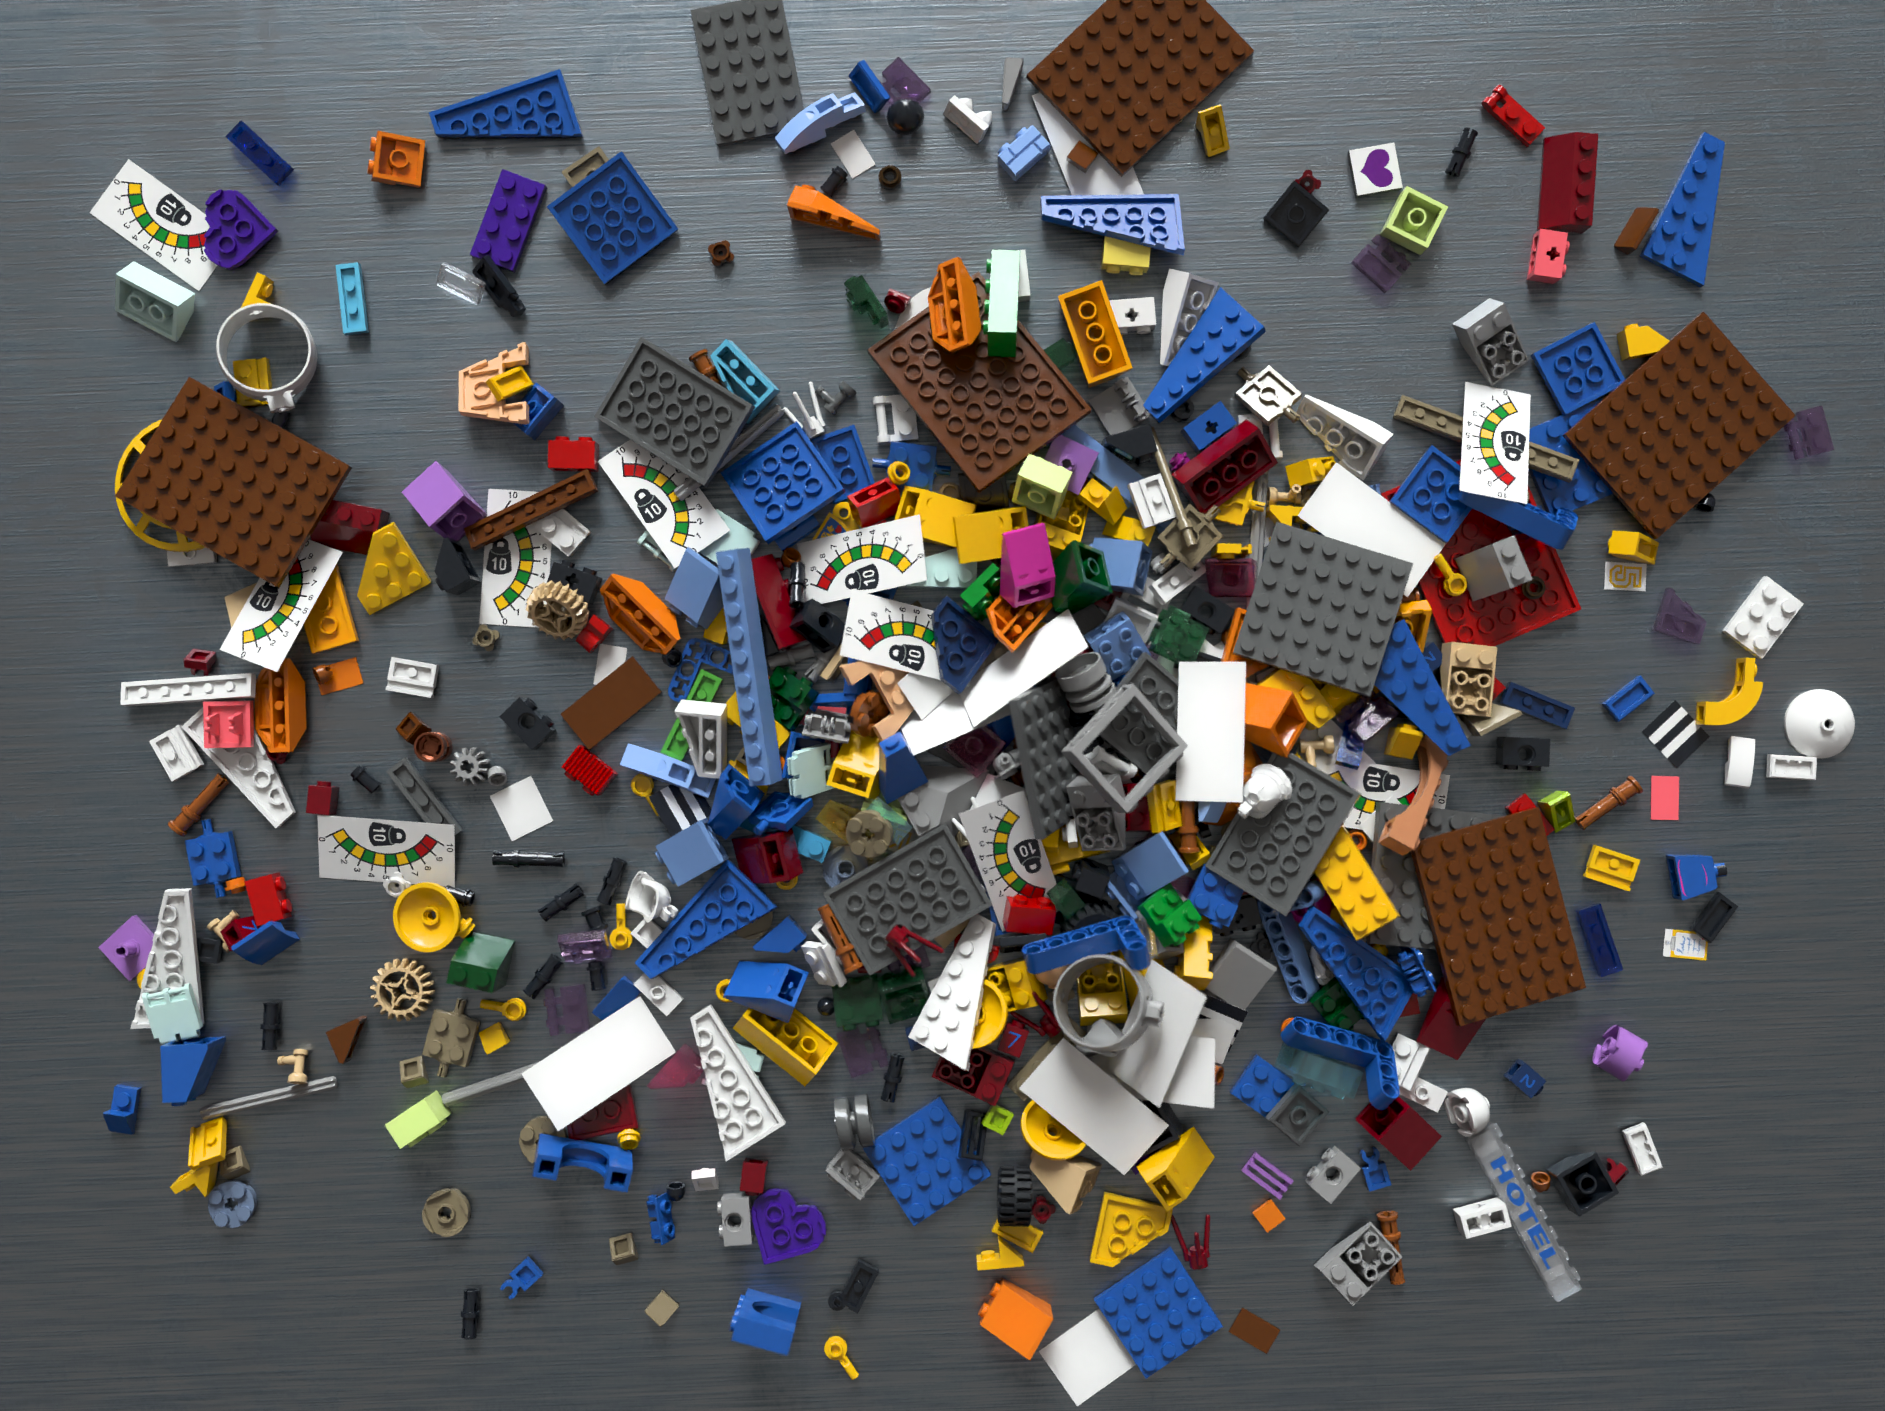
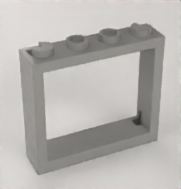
(1095, 726)

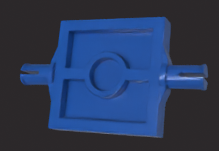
(920, 460)
(779, 812)
(213, 858)

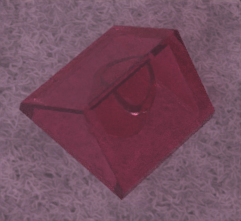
(1231, 577)
(976, 749)

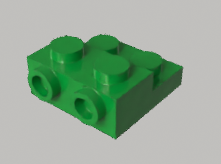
(982, 593)
(1170, 916)

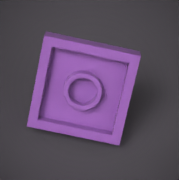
(1073, 458)
(129, 947)

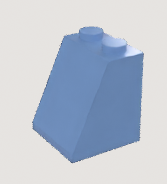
(1126, 563)
(696, 590)
(691, 852)

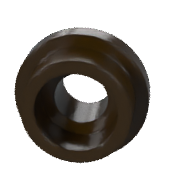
(890, 169)
(1540, 588)

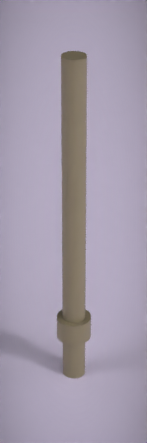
(1184, 525)

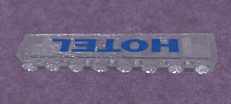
(1524, 1213)

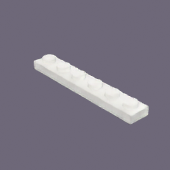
(188, 689)

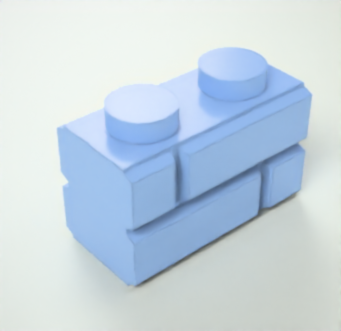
(1023, 152)

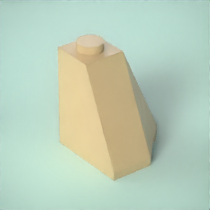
(1066, 1179)

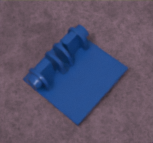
(1422, 979)

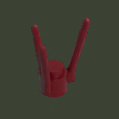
(898, 939)
(1048, 1022)
(1197, 1255)

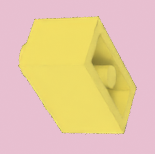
(1124, 256)

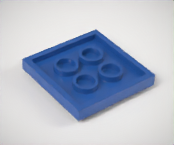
(1578, 368)
(1432, 494)

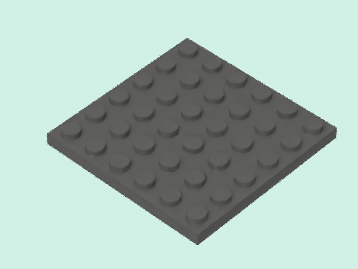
(1323, 609)
(1400, 879)

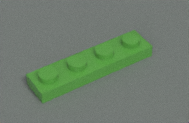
(702, 690)

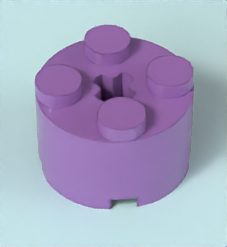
(1620, 1052)

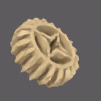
(560, 605)
(384, 984)

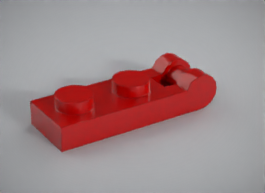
(1512, 116)

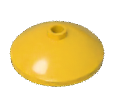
(414, 918)
(993, 1018)
(1035, 1128)

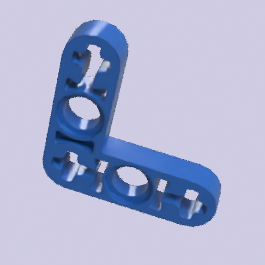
(704, 657)

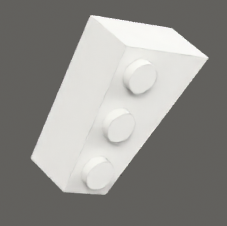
(706, 734)

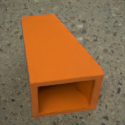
(1272, 718)
(1016, 1317)

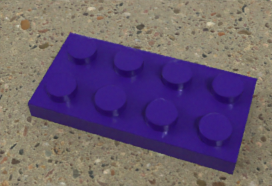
(508, 220)

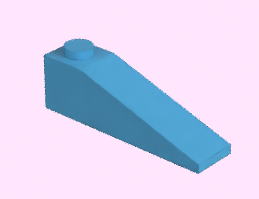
(808, 842)

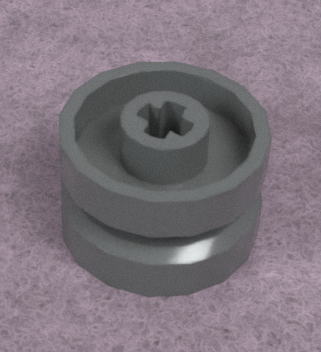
(850, 1122)

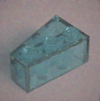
(1319, 1071)

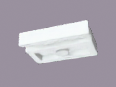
(1151, 501)
(563, 531)
(412, 677)
(176, 753)
(823, 963)
(1409, 1060)

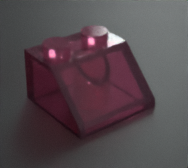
(679, 1070)

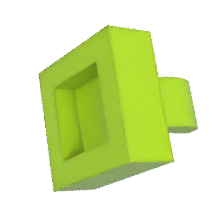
(997, 1119)

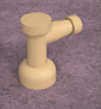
(1293, 495)
(1309, 748)
(217, 925)
(298, 1061)

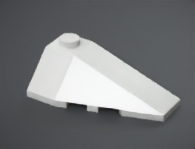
(1182, 306)
(1350, 437)

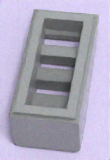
(1011, 75)

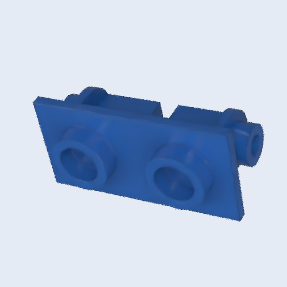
(662, 1229)

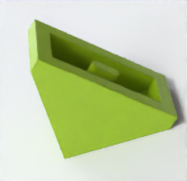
(1558, 809)

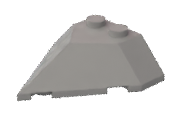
(941, 798)

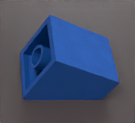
(188, 1068)

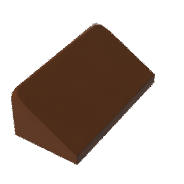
(1635, 229)

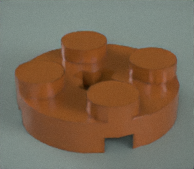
(867, 711)

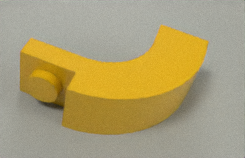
(1738, 703)

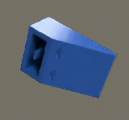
(767, 987)

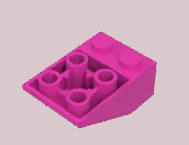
(1026, 566)

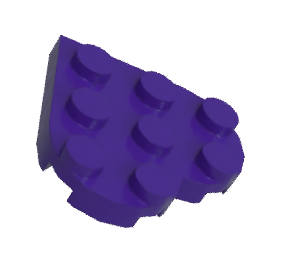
(235, 229)
(785, 1227)

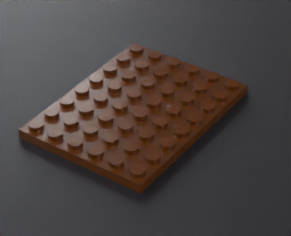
(1138, 72)
(976, 404)
(1679, 425)
(233, 482)
(1497, 916)

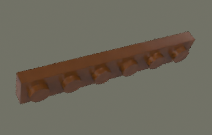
(531, 509)

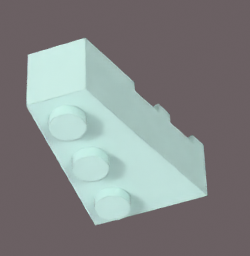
(946, 572)

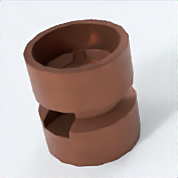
(433, 747)

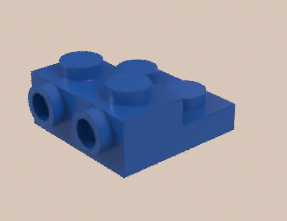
(1215, 897)

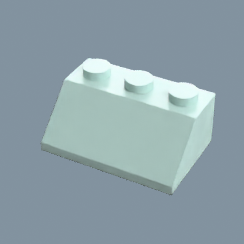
(153, 301)

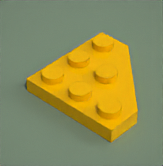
(389, 570)
(1126, 1227)

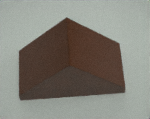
(345, 1038)

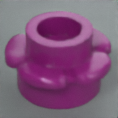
(1178, 461)

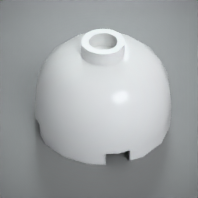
(1468, 1110)

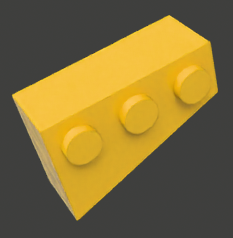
(1308, 696)
(1194, 962)

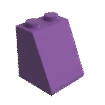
(443, 502)

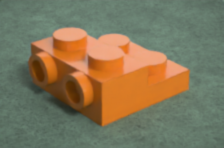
(396, 159)

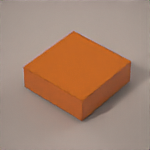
(1268, 1215)

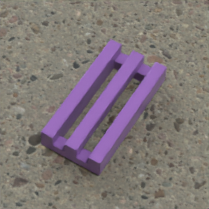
(1282, 1187)

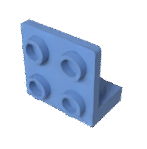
(1117, 644)
(1118, 889)

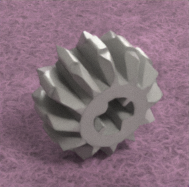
(468, 775)

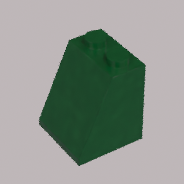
(1079, 577)
(481, 962)

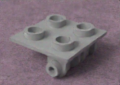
(1119, 407)
(828, 725)
(1005, 766)

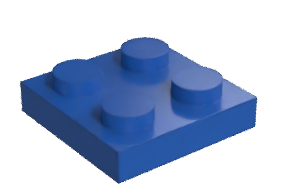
(1261, 1086)

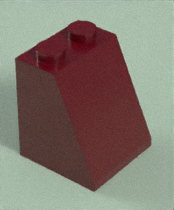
(1400, 1131)

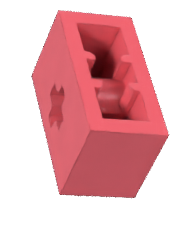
(1540, 266)

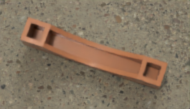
(1403, 830)

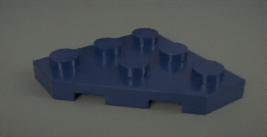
(959, 643)

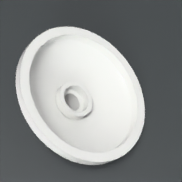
(1806, 720)

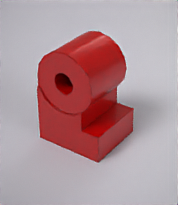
(593, 634)

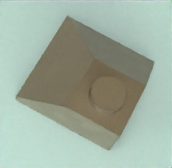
(1481, 725)

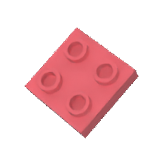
(228, 724)

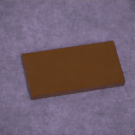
(611, 703)

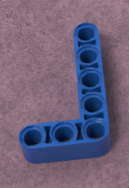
(1526, 518)
(1099, 938)
(1353, 1048)

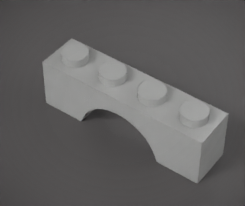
(1101, 1033)

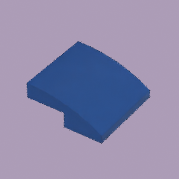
(265, 943)

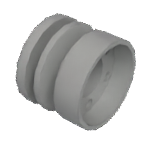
(1085, 682)

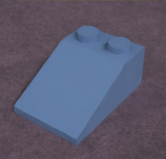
(1149, 866)

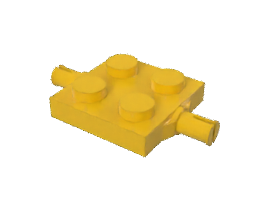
(1235, 509)

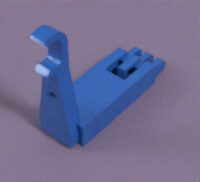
(848, 696)

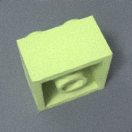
(1414, 220)
(1041, 486)
(418, 1120)

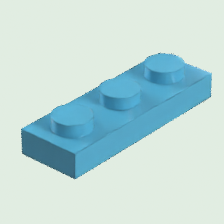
(352, 298)

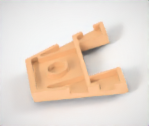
(476, 397)
(886, 683)

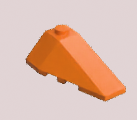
(817, 209)

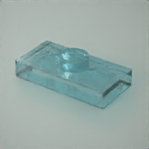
(899, 825)

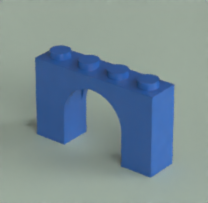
(609, 1161)
(765, 1321)

